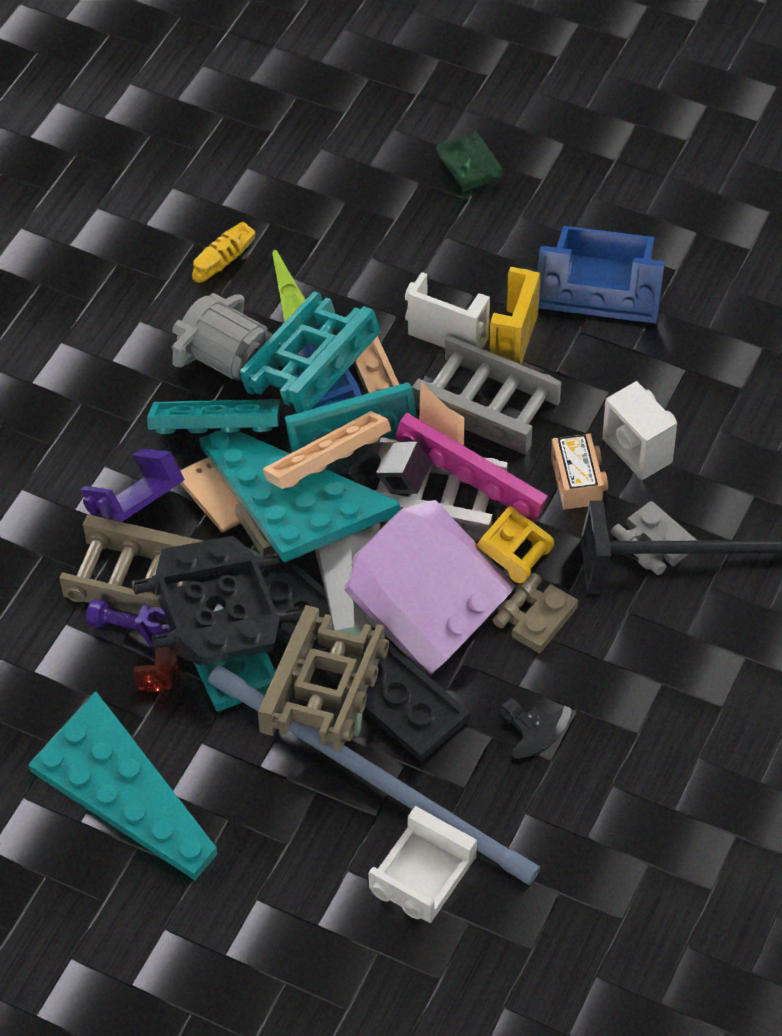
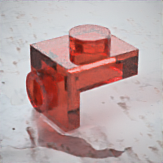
(157, 676)

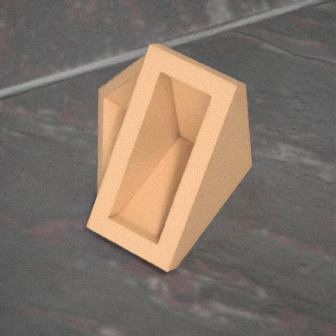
(439, 416)

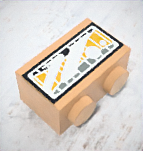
(578, 471)

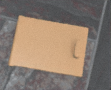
(211, 493)

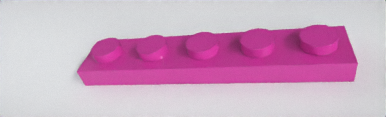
(472, 468)

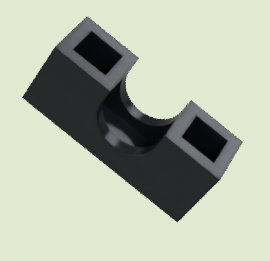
(397, 464)

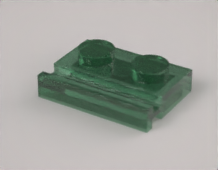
(469, 161)

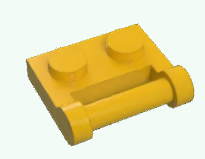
(506, 537)

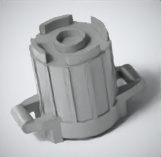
(218, 335)

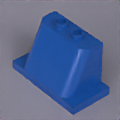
(601, 275)

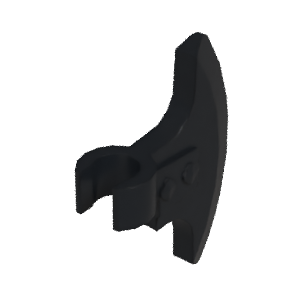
(537, 728)

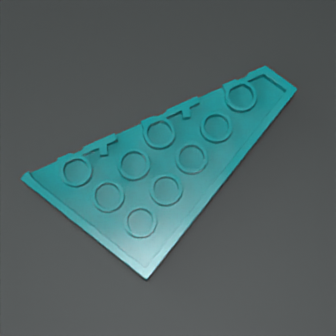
(296, 517)

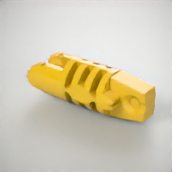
(222, 252)

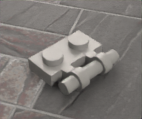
(653, 524)

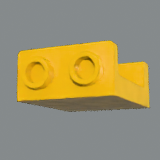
(512, 334)

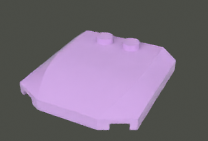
(426, 584)

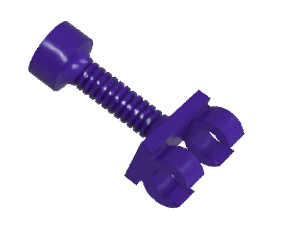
(100, 614)

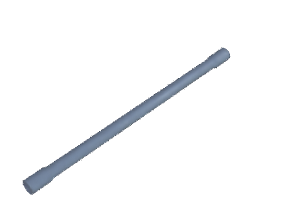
(508, 859)

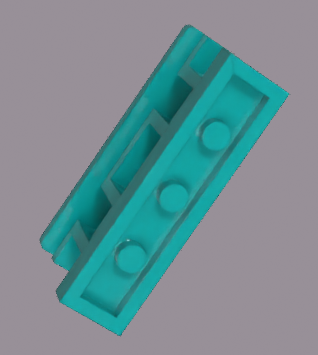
(324, 365)

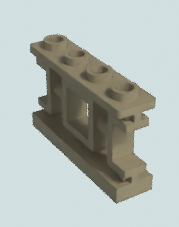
(297, 670)

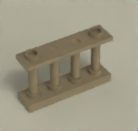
(131, 542)

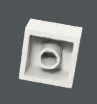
(639, 430)

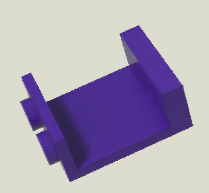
(159, 475)

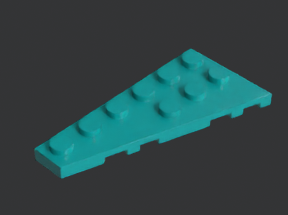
(113, 778)

